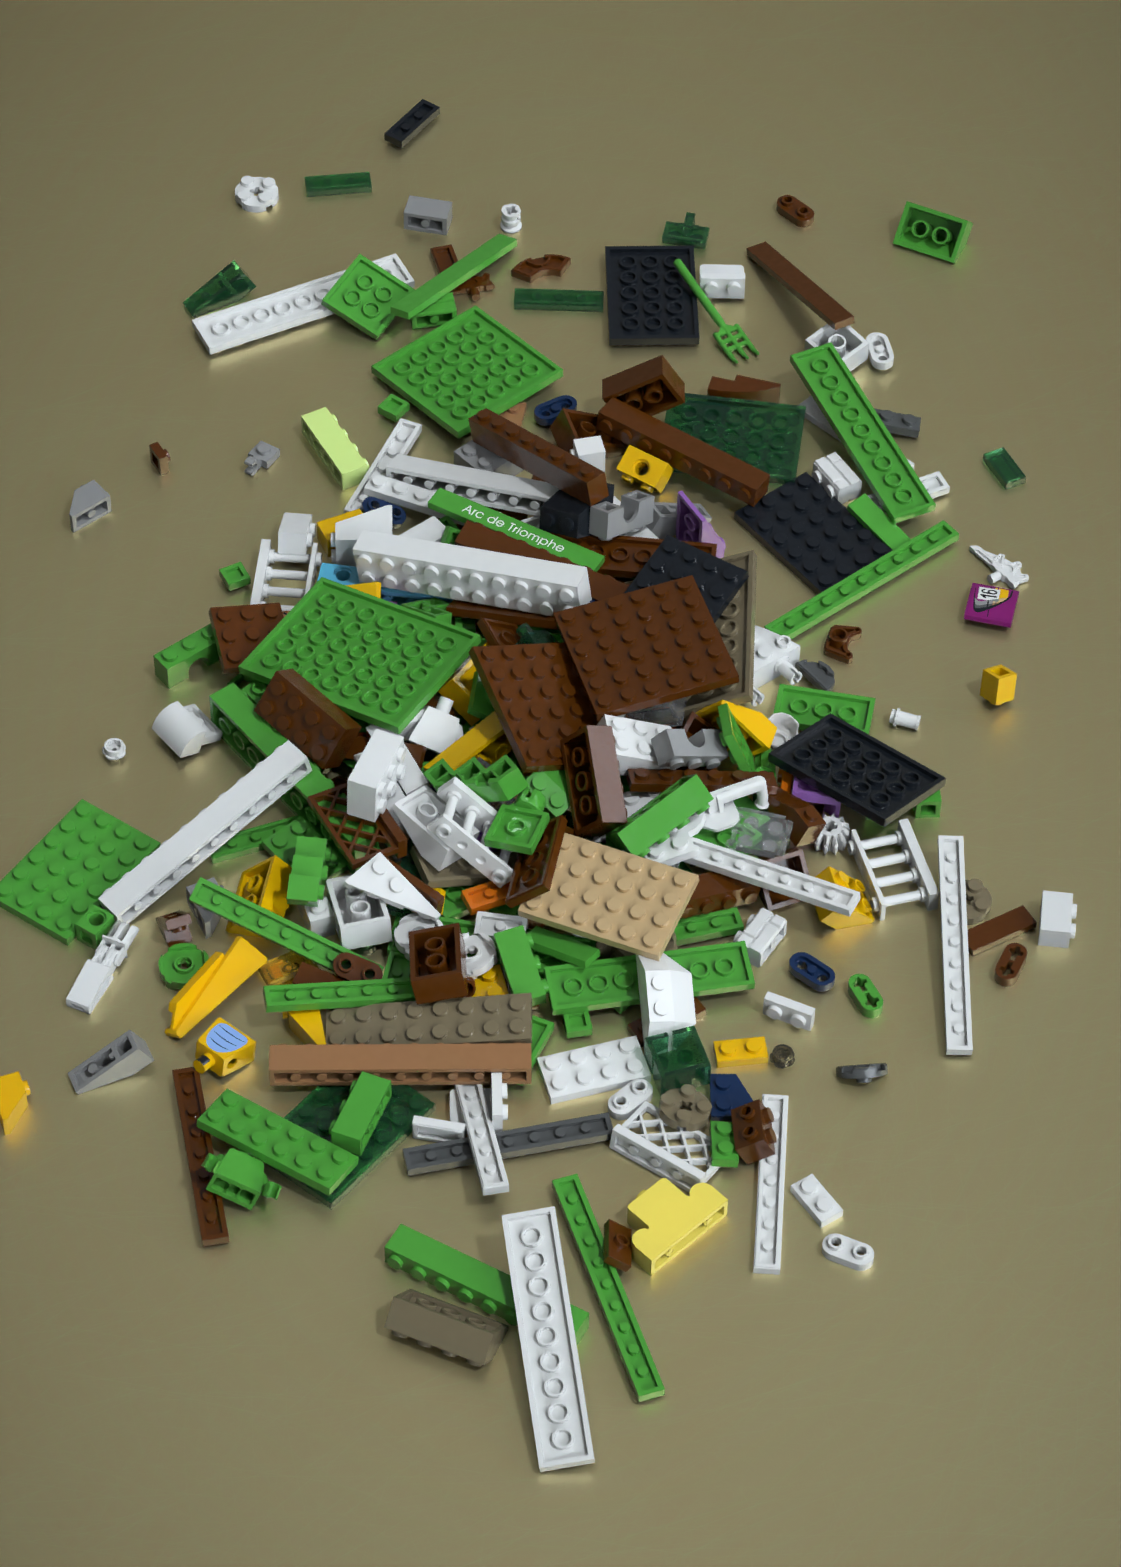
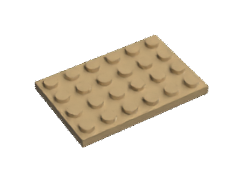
(613, 897)

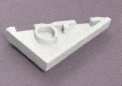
(386, 883)

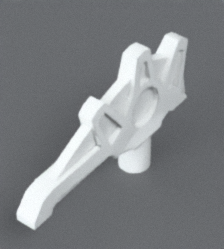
(1002, 568)

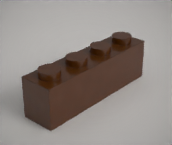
(719, 893)

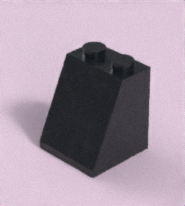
(568, 515)

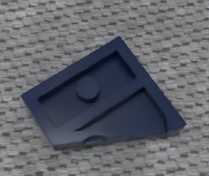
(726, 1094)

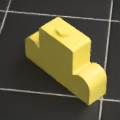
(671, 1221)

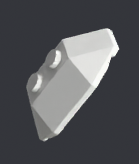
(664, 996)

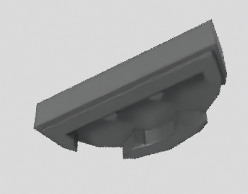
(817, 674)
(862, 1073)

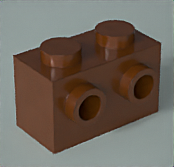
(753, 1131)

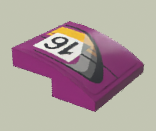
(991, 605)

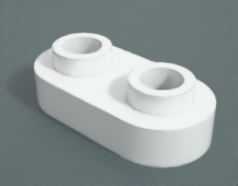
(880, 351)
(631, 1098)
(847, 1251)

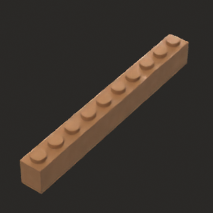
(400, 1063)

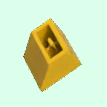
(862, 913)

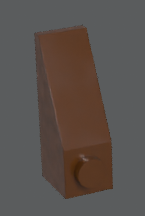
(805, 818)

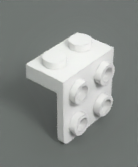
(722, 281)
(494, 1097)

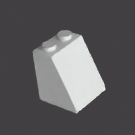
(349, 530)

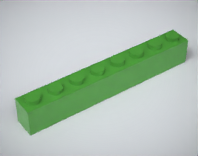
(461, 1275)

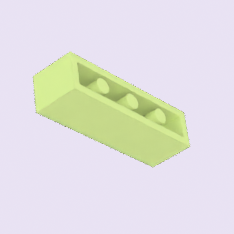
(334, 447)

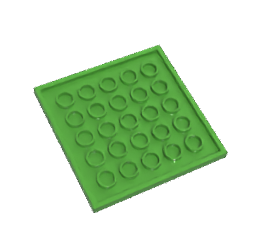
(465, 369)

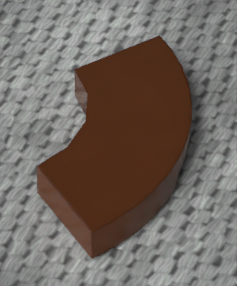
(545, 266)

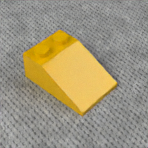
(753, 724)

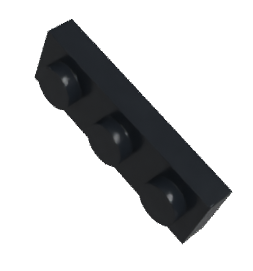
(412, 123)

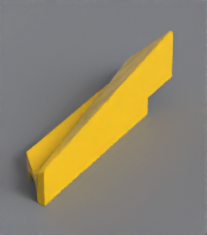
(212, 985)

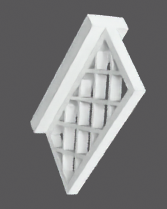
(659, 1159)

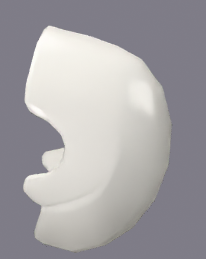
(786, 728)

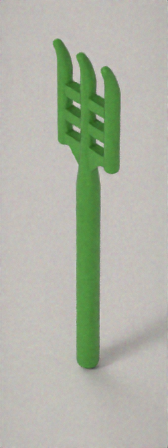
(725, 330)

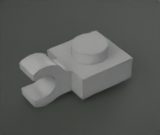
(261, 455)

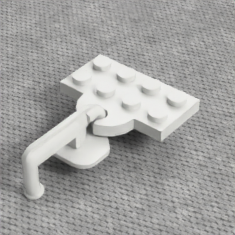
(718, 817)

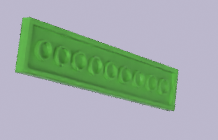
(862, 433)

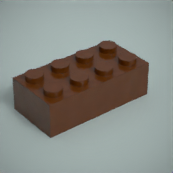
(307, 718)
(593, 781)

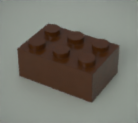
(647, 387)
(438, 963)

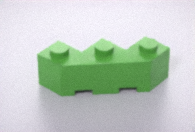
(494, 784)
(308, 871)

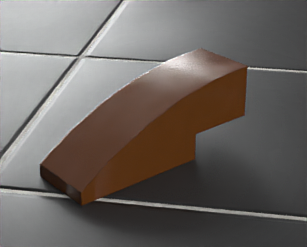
(745, 388)

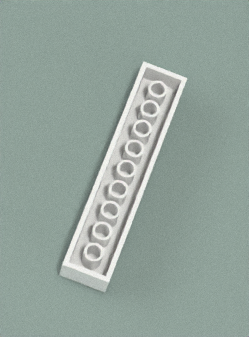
(470, 574)

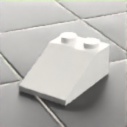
(419, 810)

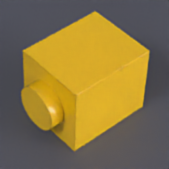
(998, 684)

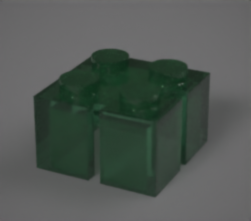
(682, 1065)

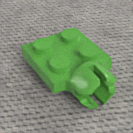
(519, 825)

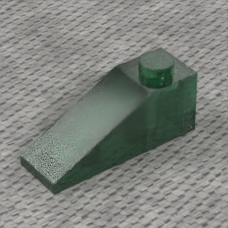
(222, 290)

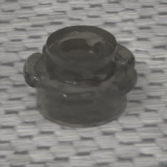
(782, 1051)

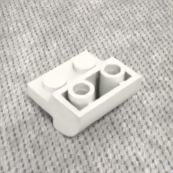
(185, 729)

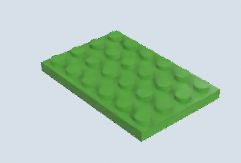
(72, 869)

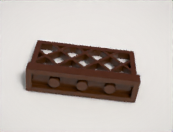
(385, 826)

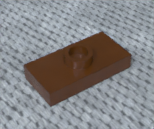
(617, 1245)

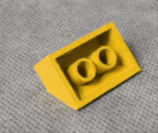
(265, 886)

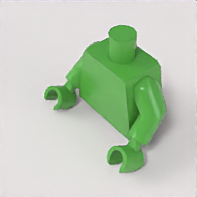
(239, 1178)

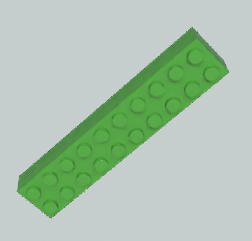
(255, 740)

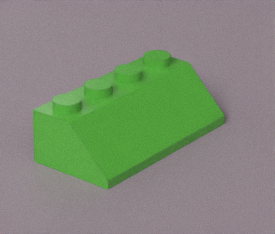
(661, 816)

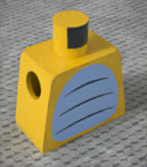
(223, 1049)

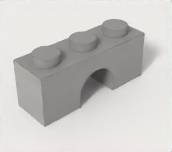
(612, 520)
(700, 750)

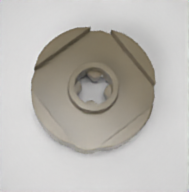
(979, 900)
(689, 1098)

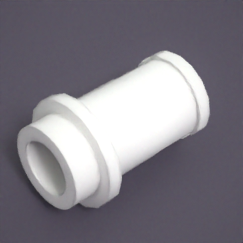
(904, 719)

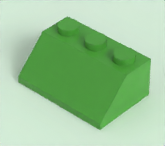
(932, 232)

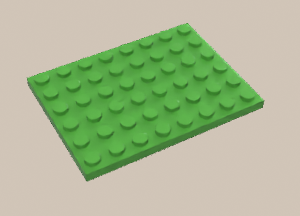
(363, 653)

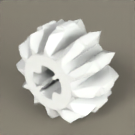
(833, 836)

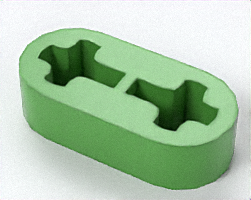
(860, 997)

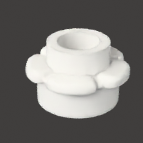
(114, 749)

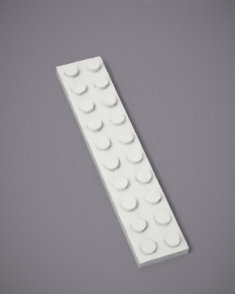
(278, 310)
(547, 1339)

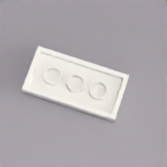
(592, 1069)

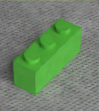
(520, 965)
(360, 1112)

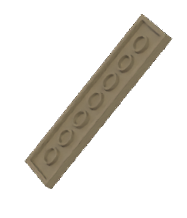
(446, 1021)

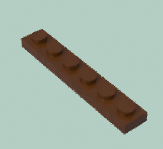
(659, 780)

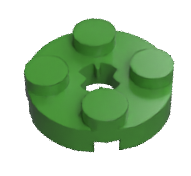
(171, 961)

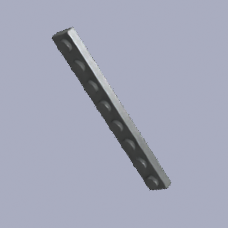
(511, 1143)

